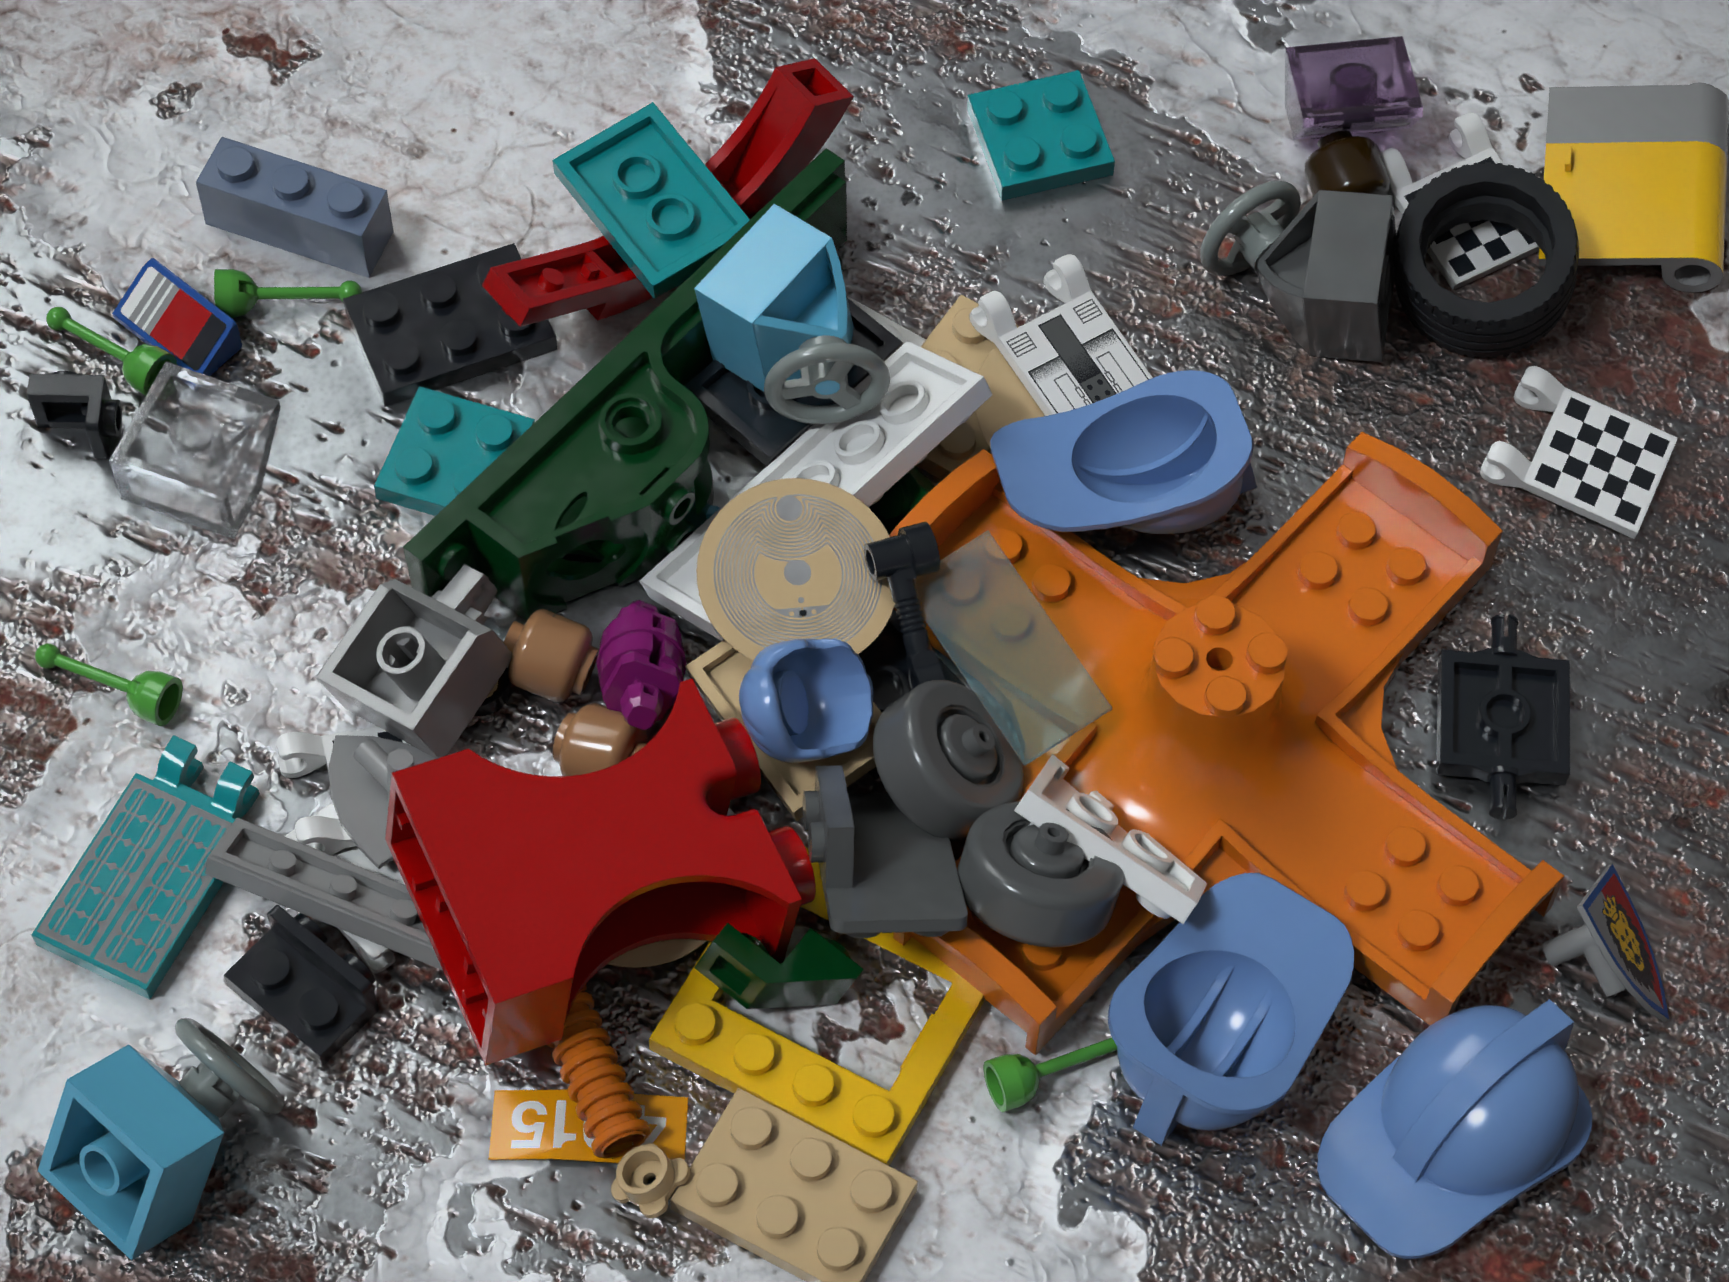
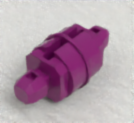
(641, 664)

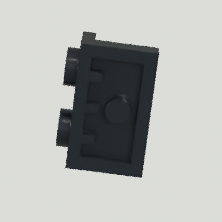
(305, 985)

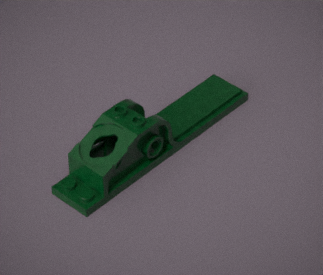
(614, 461)

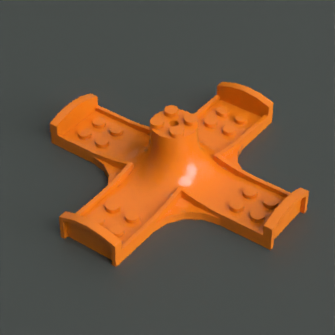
(1258, 732)

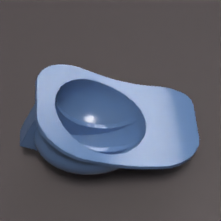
(1140, 460)
(1229, 1006)
(1457, 1128)

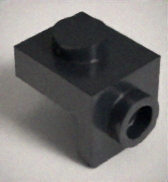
(76, 403)

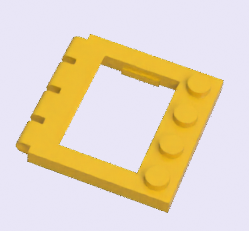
(854, 1110)

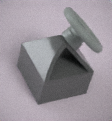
(1319, 267)

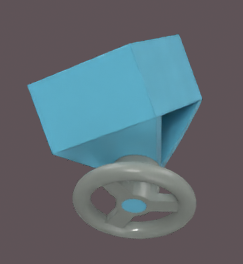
(785, 321)
(140, 1144)

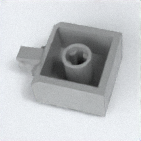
(420, 660)

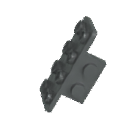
(878, 864)

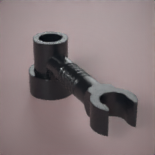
(900, 561)

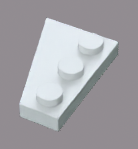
(1149, 869)

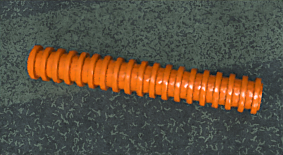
(597, 1081)

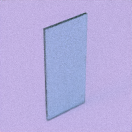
(1008, 649)

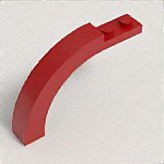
(754, 164)

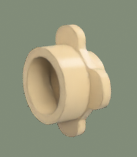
(638, 1168)

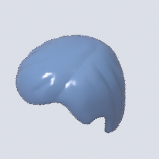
(807, 700)

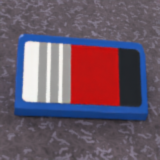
(178, 319)

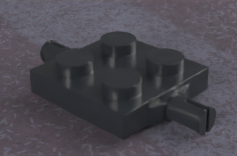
(1503, 717)

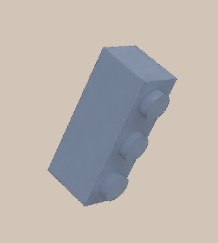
(295, 206)

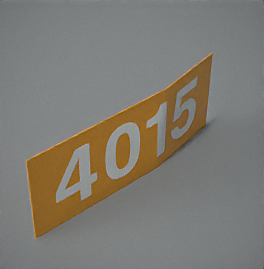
(547, 1126)

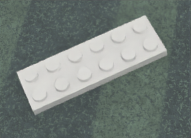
(859, 455)

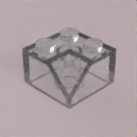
(196, 450)

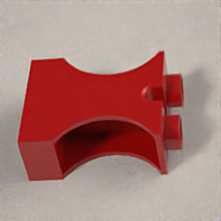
(558, 875)

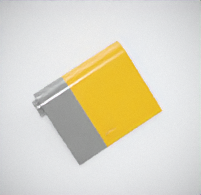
(1643, 176)

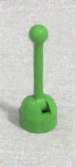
(238, 293)
(138, 366)
(150, 695)
(1015, 1079)

